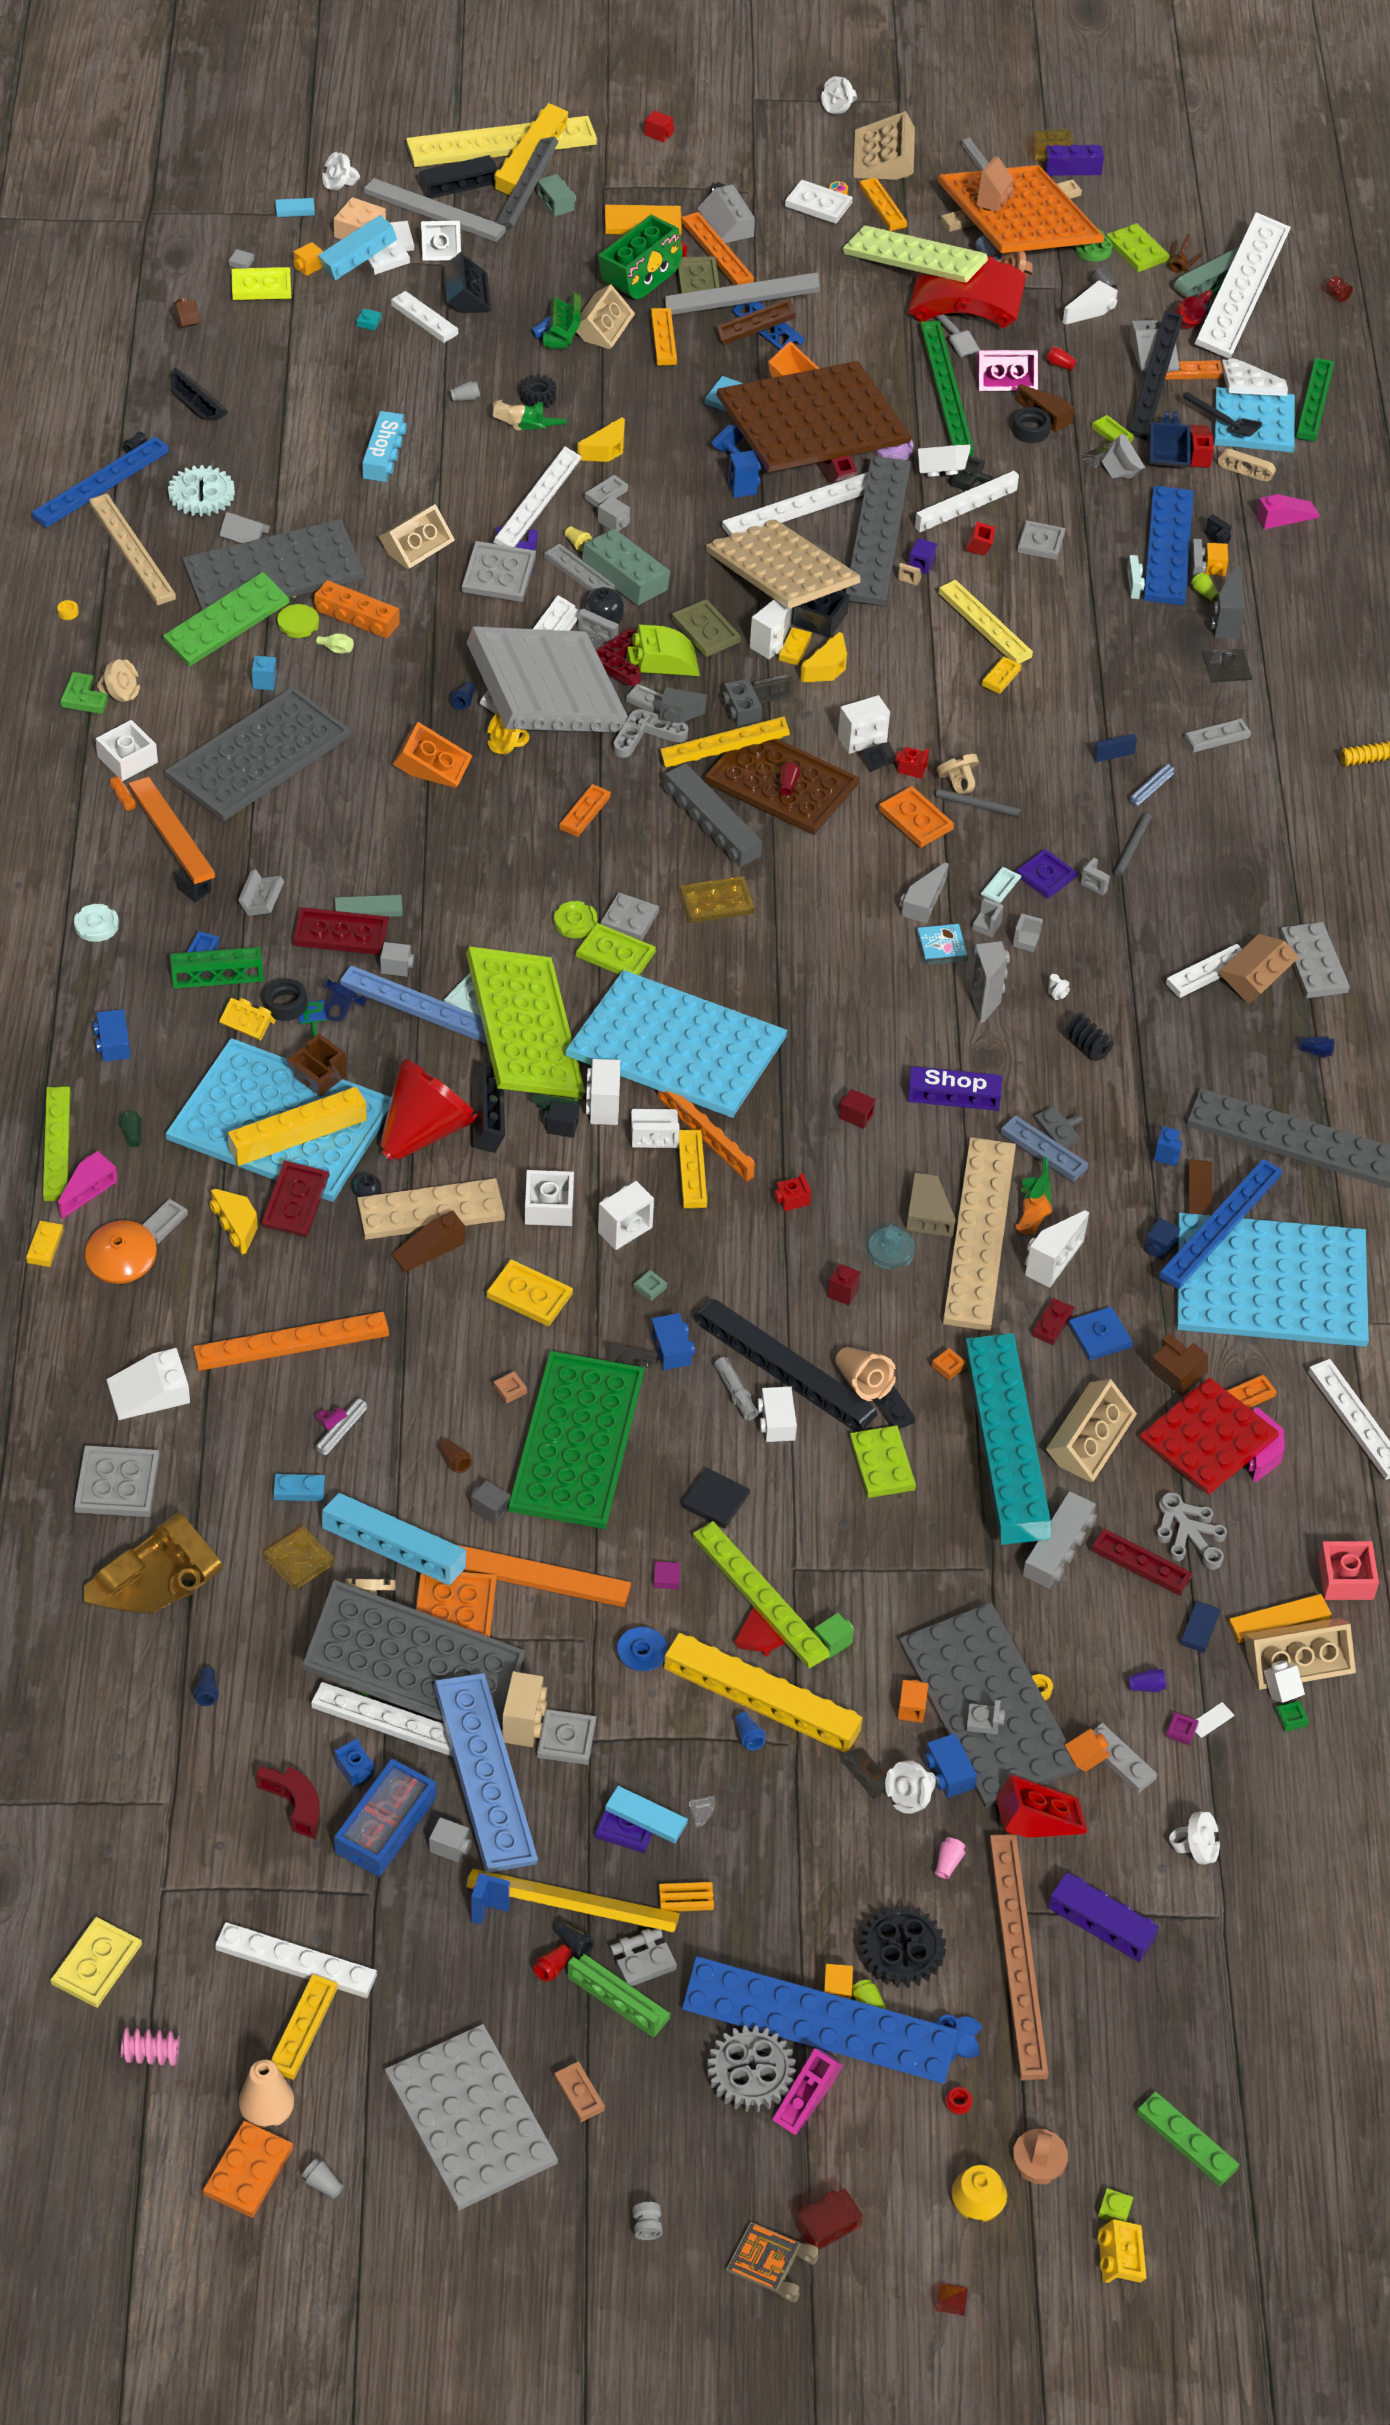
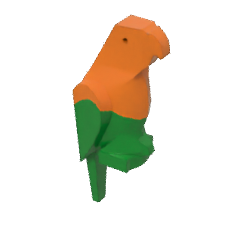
(1036, 1201)

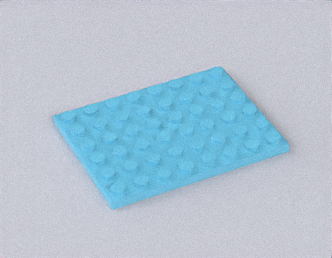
(678, 1043)
(256, 1085)
(1278, 1283)

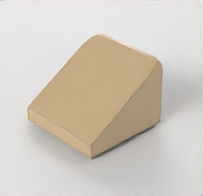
(909, 574)

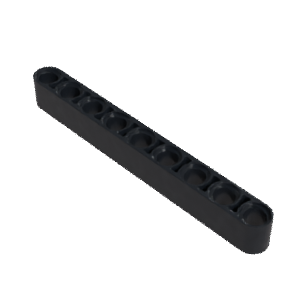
(785, 1365)

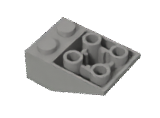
(1142, 341)

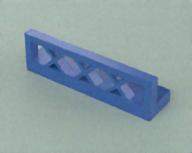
(786, 329)

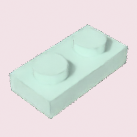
(1134, 573)

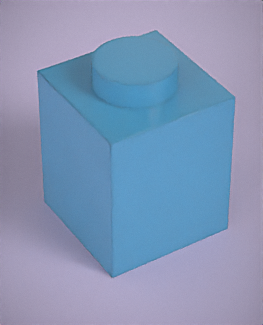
(264, 673)

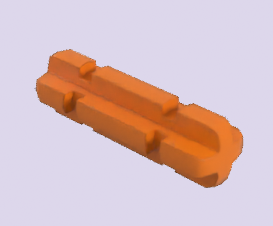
(122, 793)

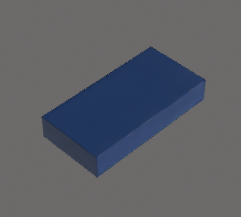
(1114, 748)
(1200, 1627)

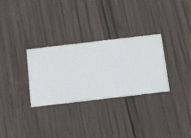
(1213, 1719)

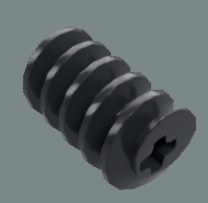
(1088, 1038)

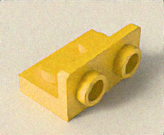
(247, 1019)
(1121, 2251)

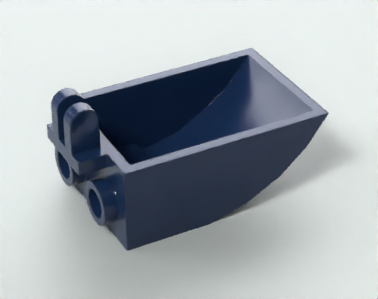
(1169, 442)

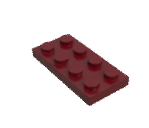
(340, 931)

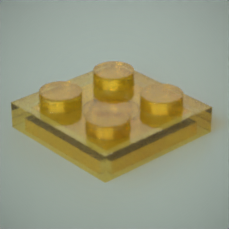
(299, 1557)

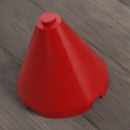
(421, 1112)

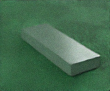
(373, 905)

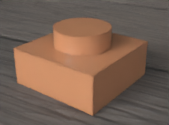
(510, 1387)

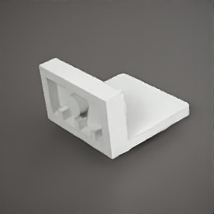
(655, 1128)

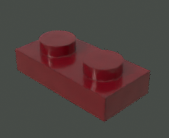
(1053, 1321)

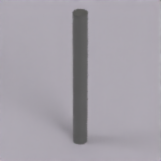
(978, 802)
(1133, 844)

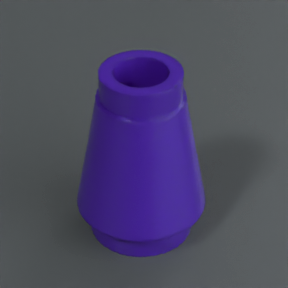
(1148, 1681)

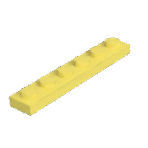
(985, 622)

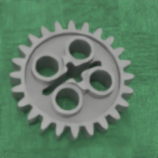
(755, 2090)

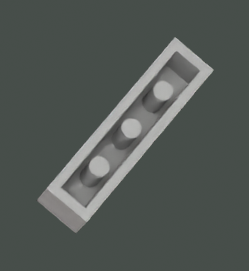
(1067, 1531)

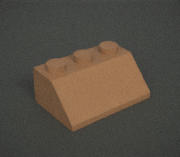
(1258, 966)

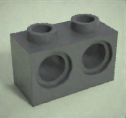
(742, 702)

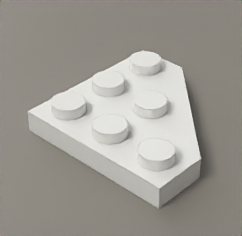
(1247, 379)

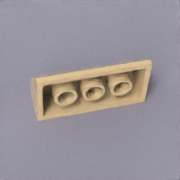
(1092, 1430)
(1317, 1649)

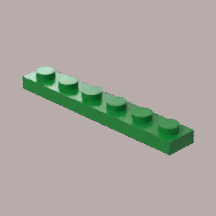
(1315, 399)

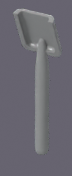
(961, 341)

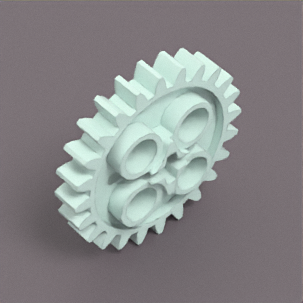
(185, 490)

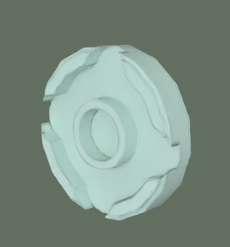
(96, 922)

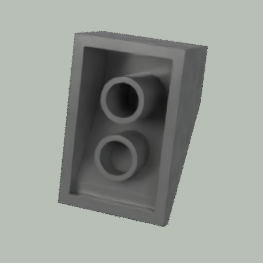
(1230, 608)

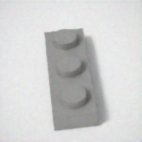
(1126, 1762)

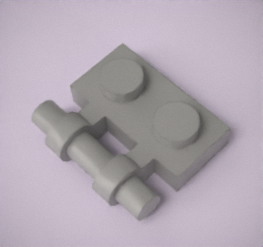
(647, 1963)

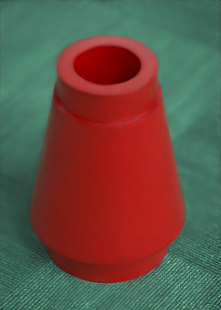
(1060, 358)
(551, 1964)

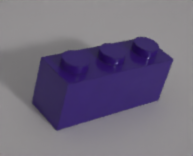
(1074, 160)

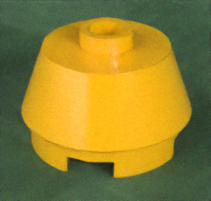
(979, 2193)

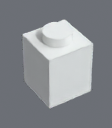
(1284, 1681)

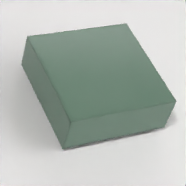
(650, 1285)

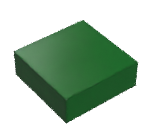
(1292, 1716)

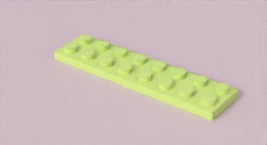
(915, 254)

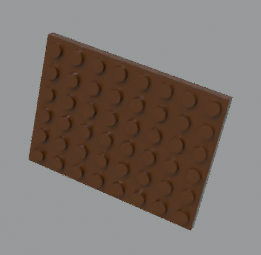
(813, 416)

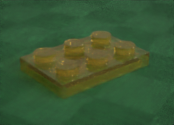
(717, 899)

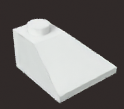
(440, 240)

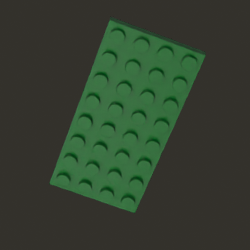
(577, 1440)

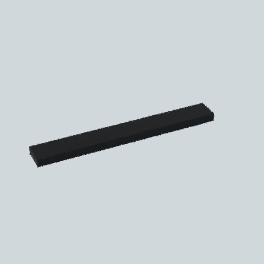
(1156, 374)

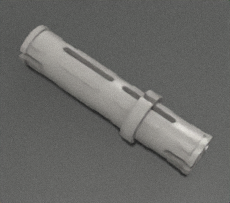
(740, 1396)

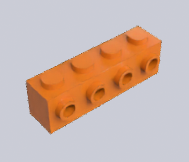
(357, 609)

